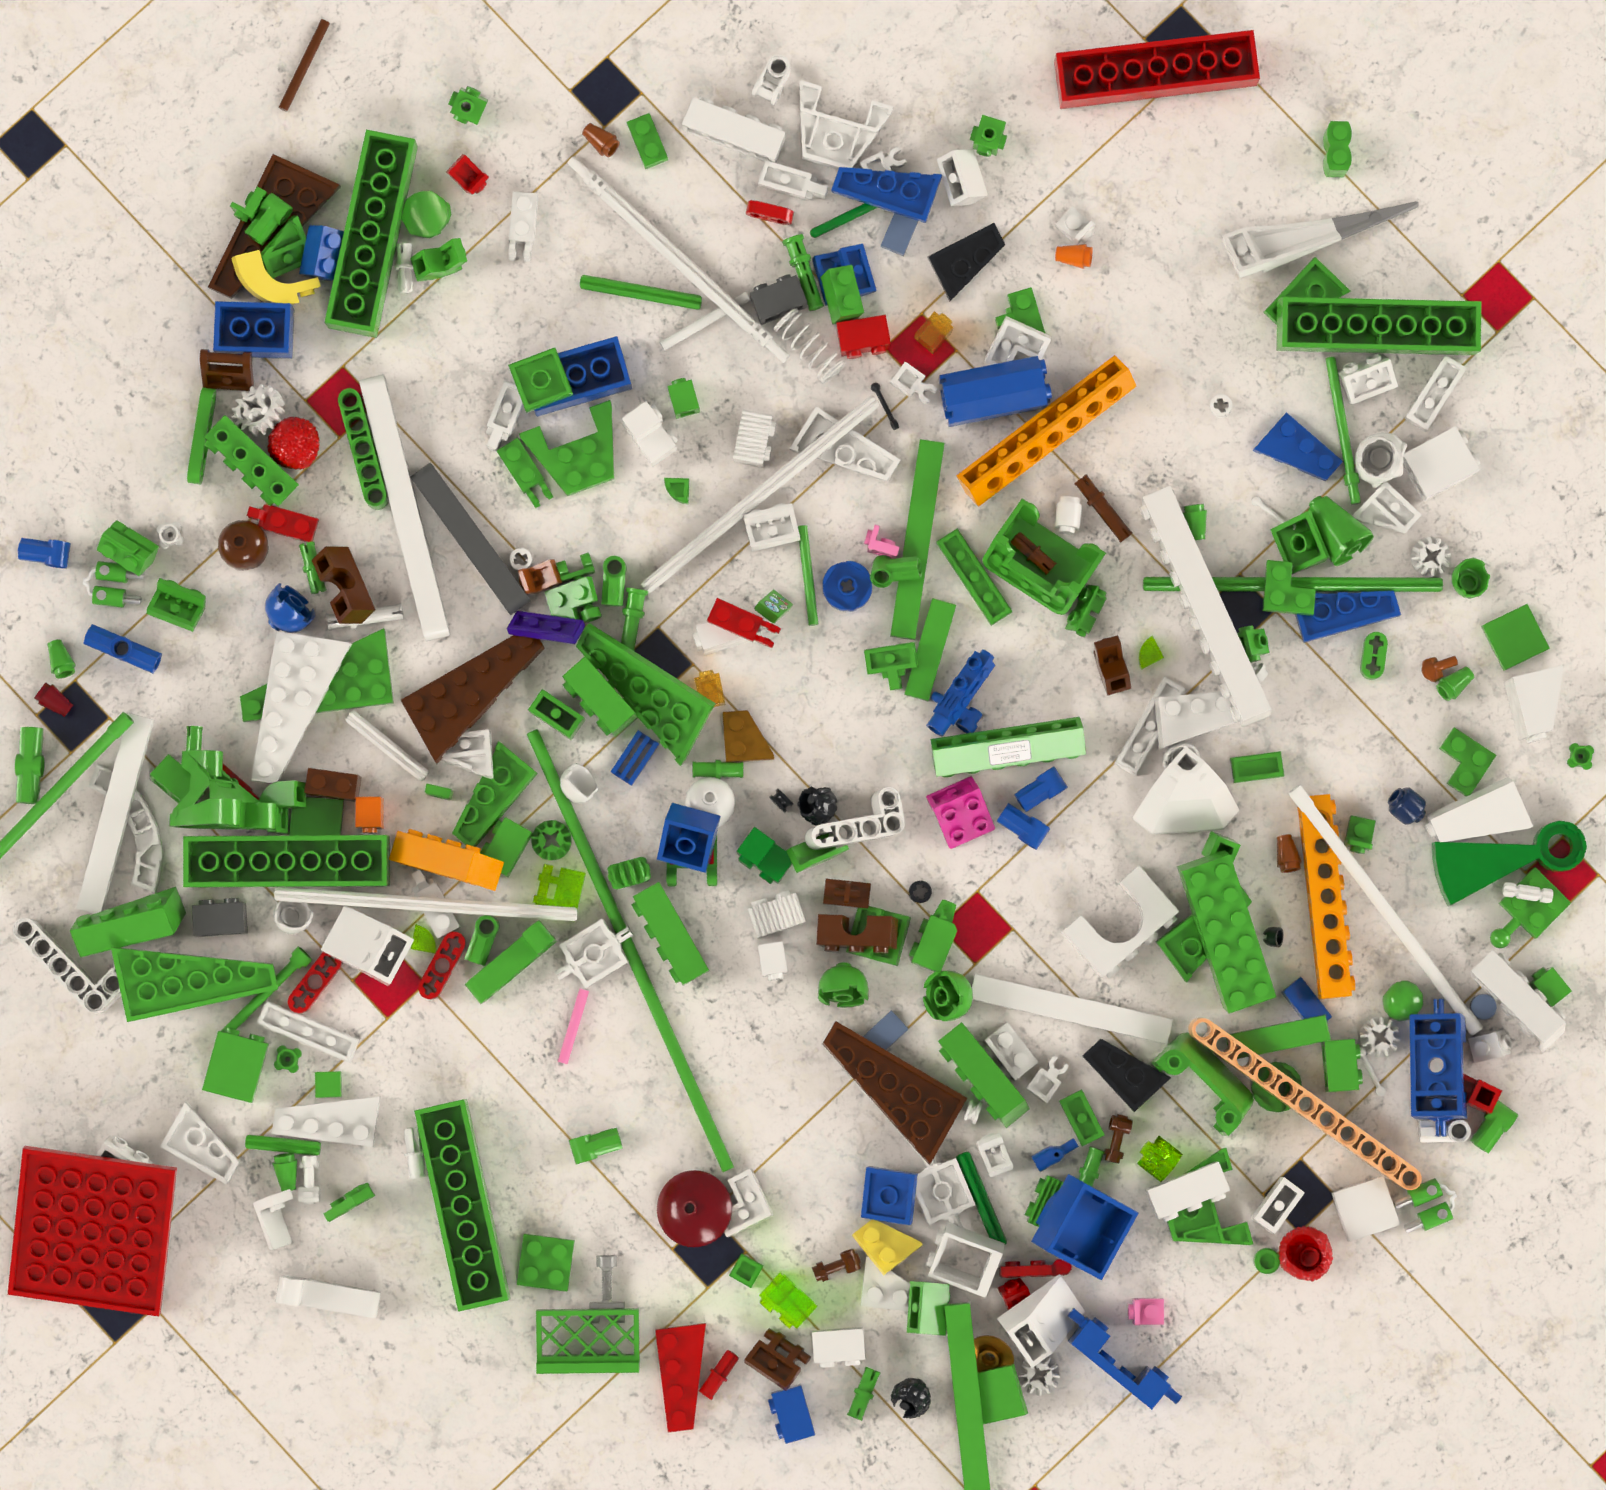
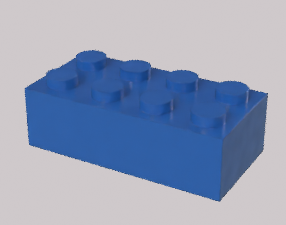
(592, 373)

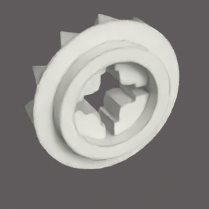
(1430, 568)
(1368, 1039)
(1035, 1386)

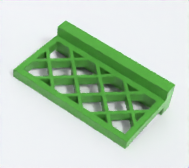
(587, 1362)

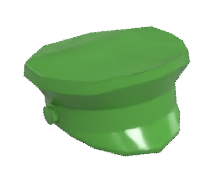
(426, 214)

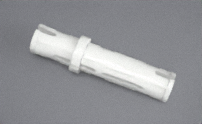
(379, 615)

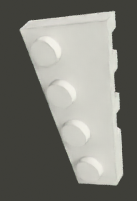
(850, 451)

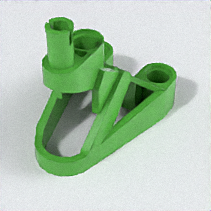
(228, 804)

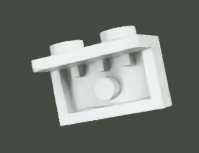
(771, 527)

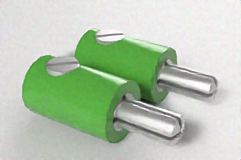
(111, 596)
(1433, 1216)

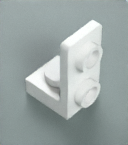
(272, 1219)

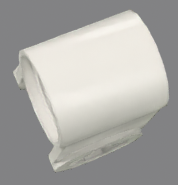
(770, 83)

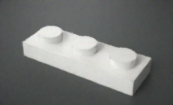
(1435, 393)

